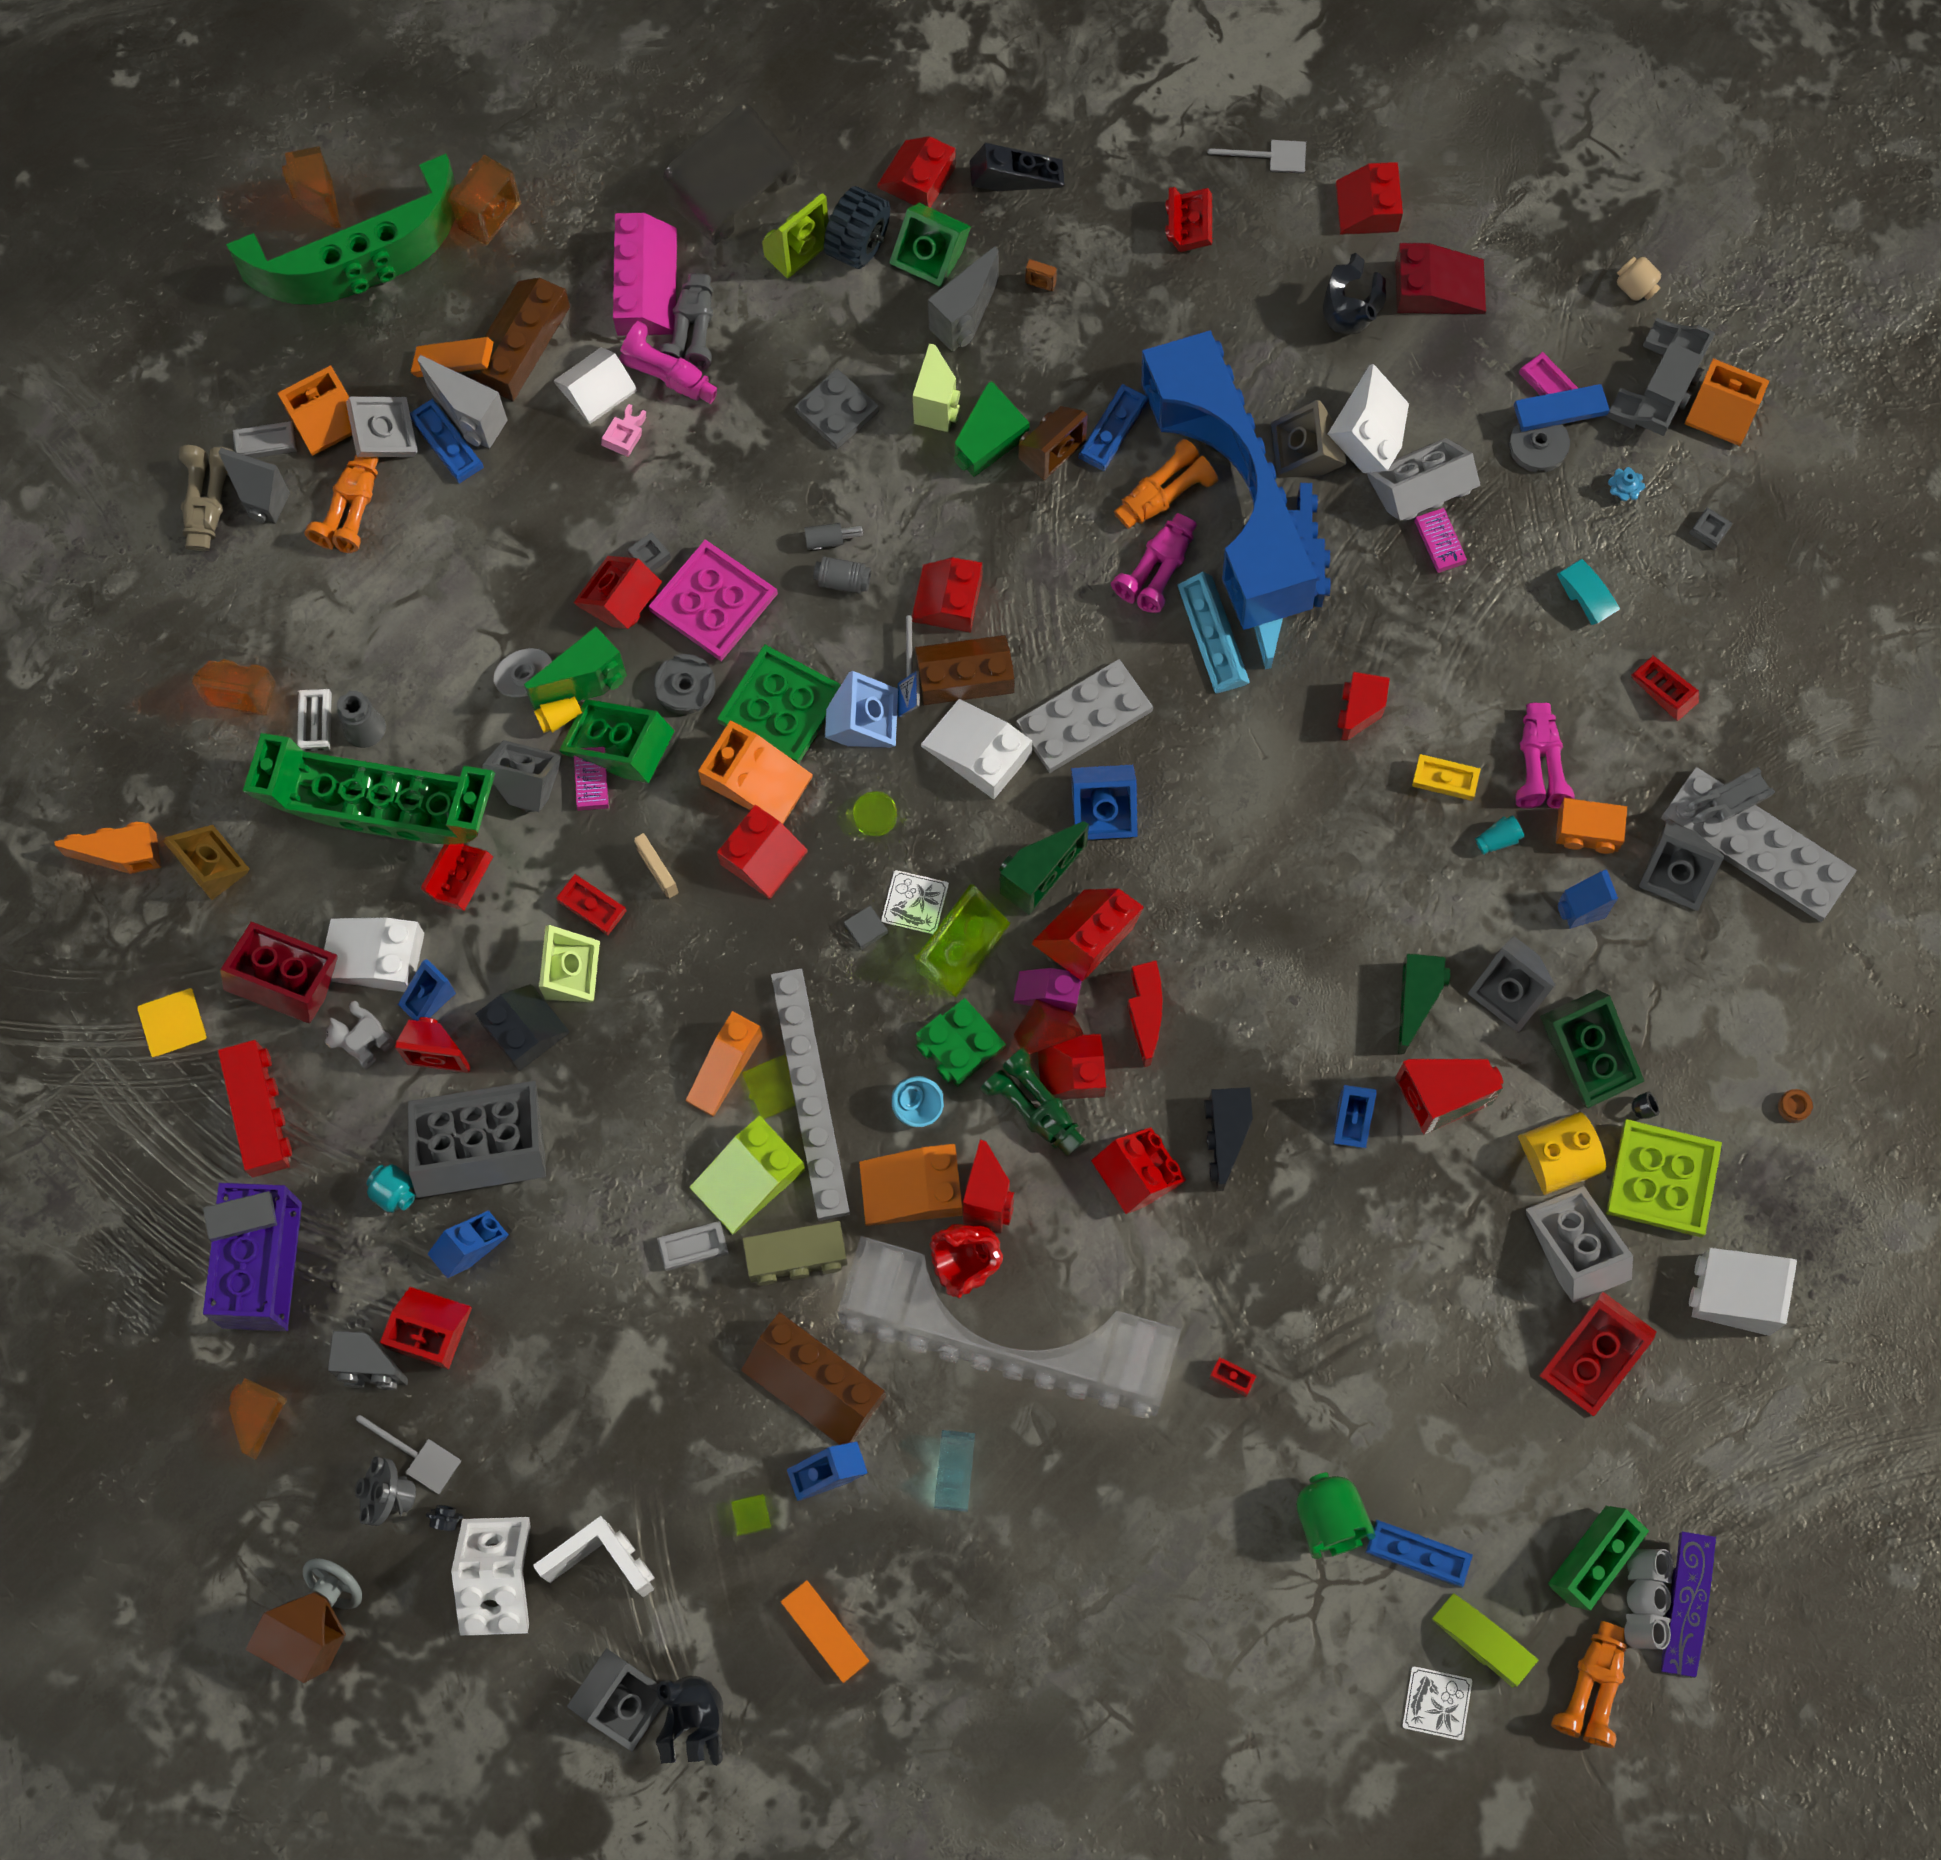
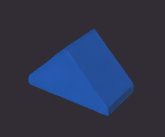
(426, 992)
(1354, 1116)

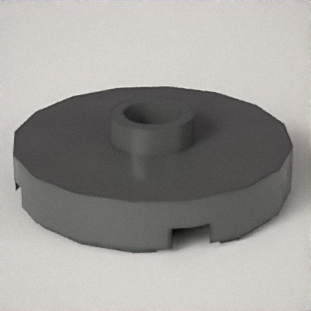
(1538, 456)
(680, 670)

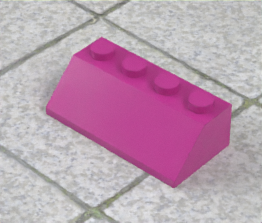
(644, 273)

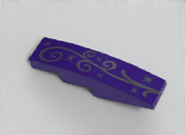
(1689, 1603)

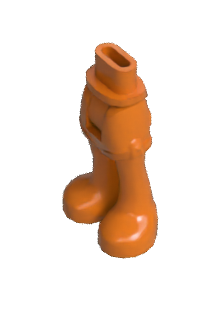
(352, 487)
(1150, 498)
(1600, 1664)

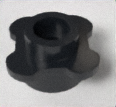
(444, 1518)

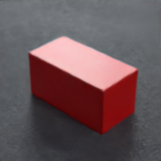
(1232, 1377)

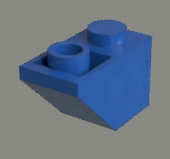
(466, 1243)

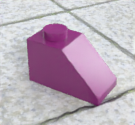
(1050, 986)

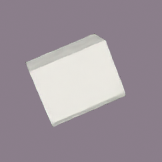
(596, 384)

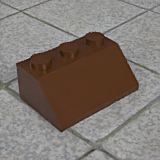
(965, 670)

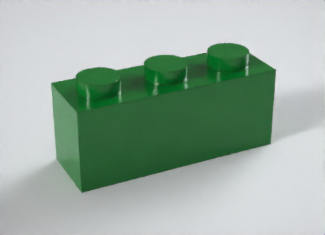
(1598, 1557)

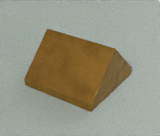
(207, 859)

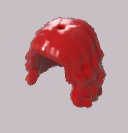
(965, 1257)

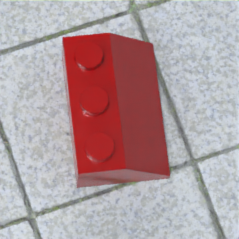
(1089, 929)
(988, 1192)

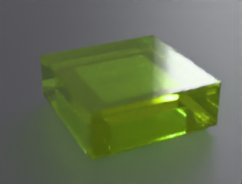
(751, 1514)

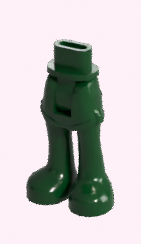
(1048, 1120)

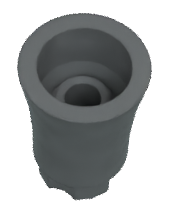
(361, 722)

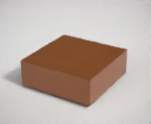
(1041, 275)

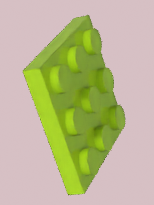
(1664, 1178)

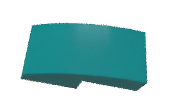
(1586, 586)

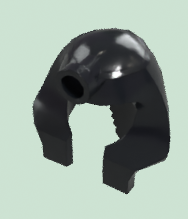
(1351, 314)
(691, 1704)

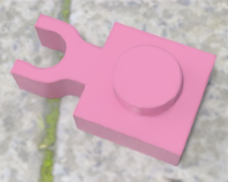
(625, 433)

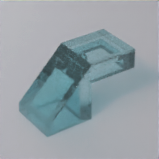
(954, 1470)

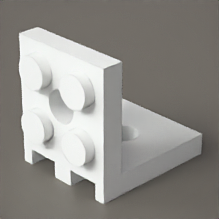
(587, 1541)
(491, 1574)

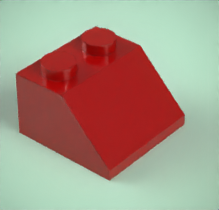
(919, 170)
(1370, 199)
(619, 591)
(948, 594)
(761, 852)

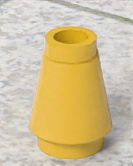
(557, 713)

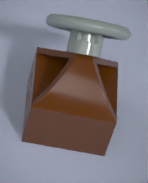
(305, 1631)

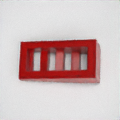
(1670, 704)

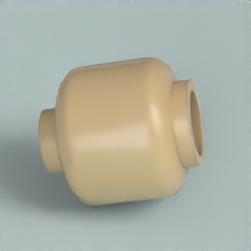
(1639, 278)

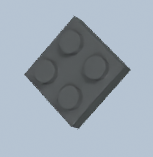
(837, 408)

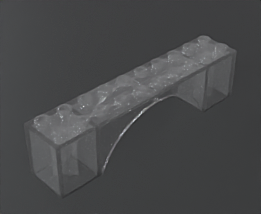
(1117, 1364)

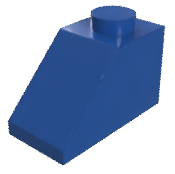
(1588, 900)
(827, 1470)

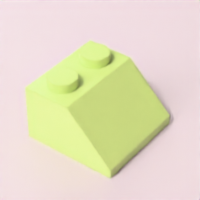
(935, 393)

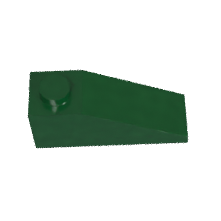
(1421, 986)

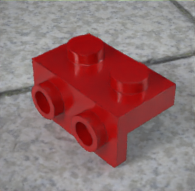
(1189, 219)
(456, 874)

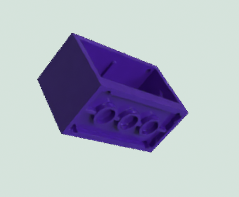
(254, 1270)

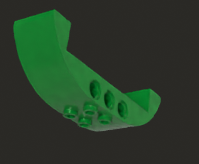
(356, 255)
(369, 794)

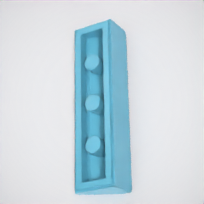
(1213, 633)

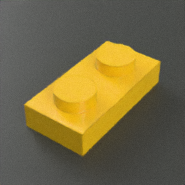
(1446, 777)

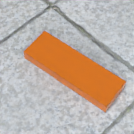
(456, 355)
(825, 1631)

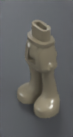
(199, 512)

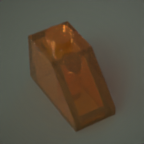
(254, 1415)

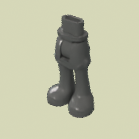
(692, 308)

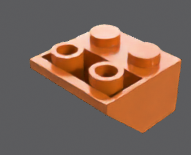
(1726, 402)
(318, 409)

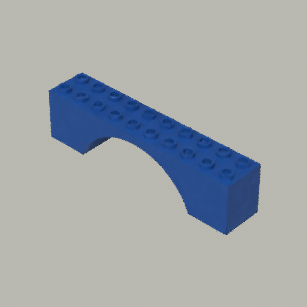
(1196, 397)

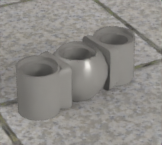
(1649, 1599)

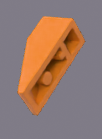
(724, 1063)

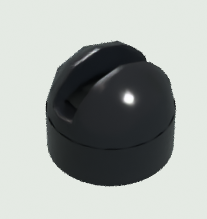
(1645, 1106)

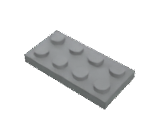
(1084, 715)

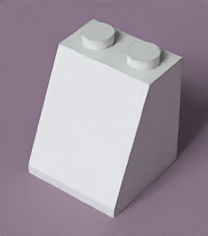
(1743, 1290)

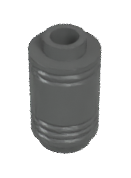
(842, 575)

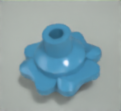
(1626, 484)

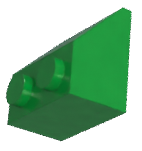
(929, 244)

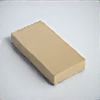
(655, 866)

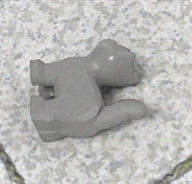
(361, 1038)

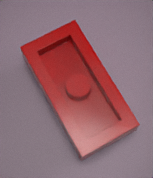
(591, 904)

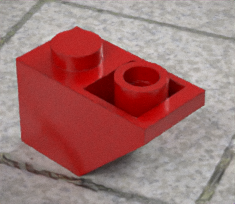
(1365, 703)

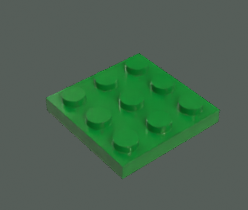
(781, 702)

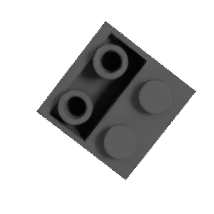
(361, 1360)

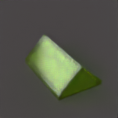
(961, 942)

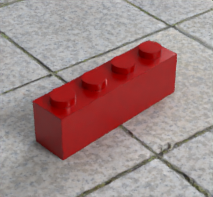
(254, 1108)

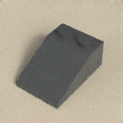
(962, 302)

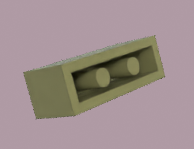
(795, 1253)

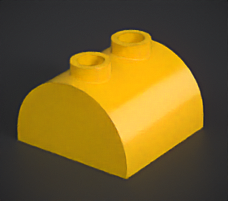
(1564, 1152)

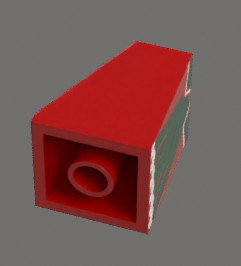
(1447, 1089)

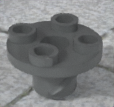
(383, 1492)

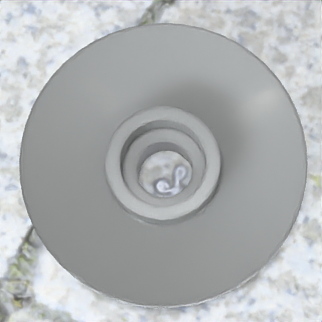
(518, 669)

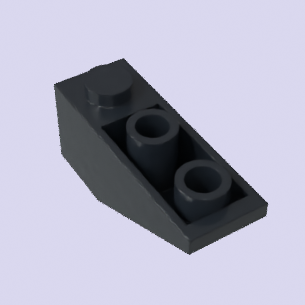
(1013, 169)
(1230, 1122)

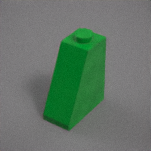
(989, 432)

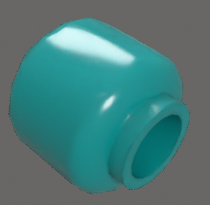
(390, 1188)

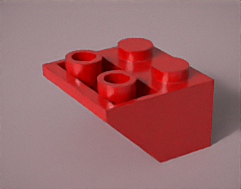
(1138, 1169)
(426, 1327)

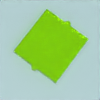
(771, 1086)

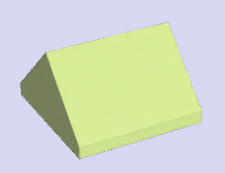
(568, 966)

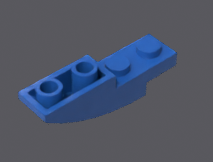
(1306, 505)

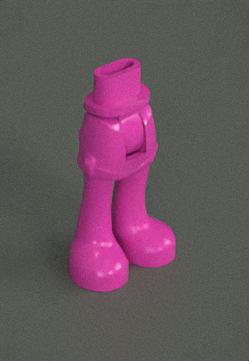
(675, 372)
(1166, 548)
(1542, 740)

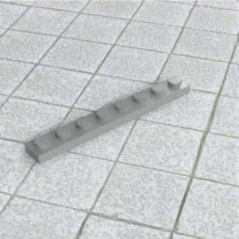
(810, 1095)

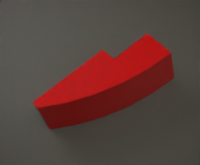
(1146, 1008)

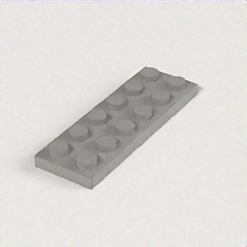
(1766, 850)

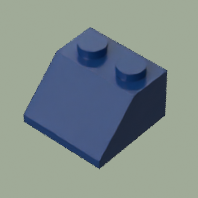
(1105, 800)

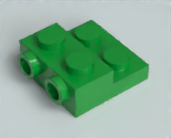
(959, 1042)

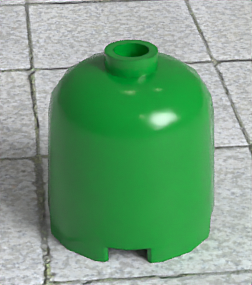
(1332, 1515)

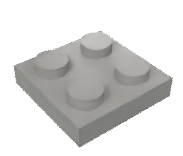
(381, 427)

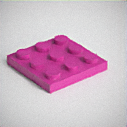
(713, 600)

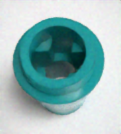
(1500, 835)

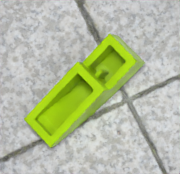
(1485, 1640)

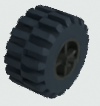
(856, 227)

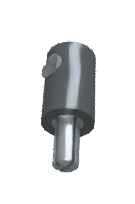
(829, 535)

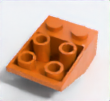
(753, 772)

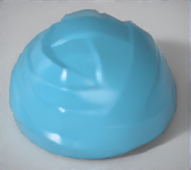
(917, 1101)

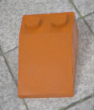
(911, 1185)

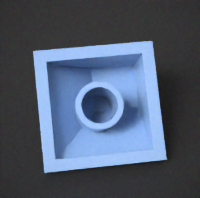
(863, 713)

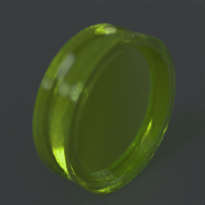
(875, 813)

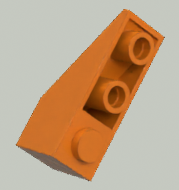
(121, 849)

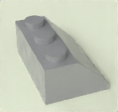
(1425, 479)

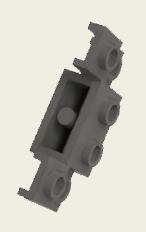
(1667, 391)

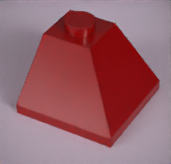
(429, 1045)
(1074, 1068)

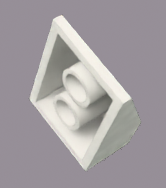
(1371, 423)
(979, 747)
(375, 951)

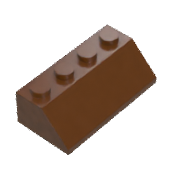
(521, 335)
(813, 1380)

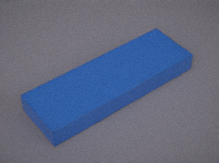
(1561, 407)
(1113, 427)
(446, 441)
(1419, 1554)

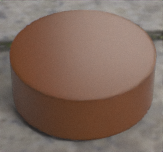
(1795, 1105)

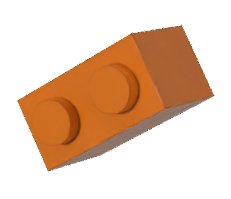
(1591, 825)

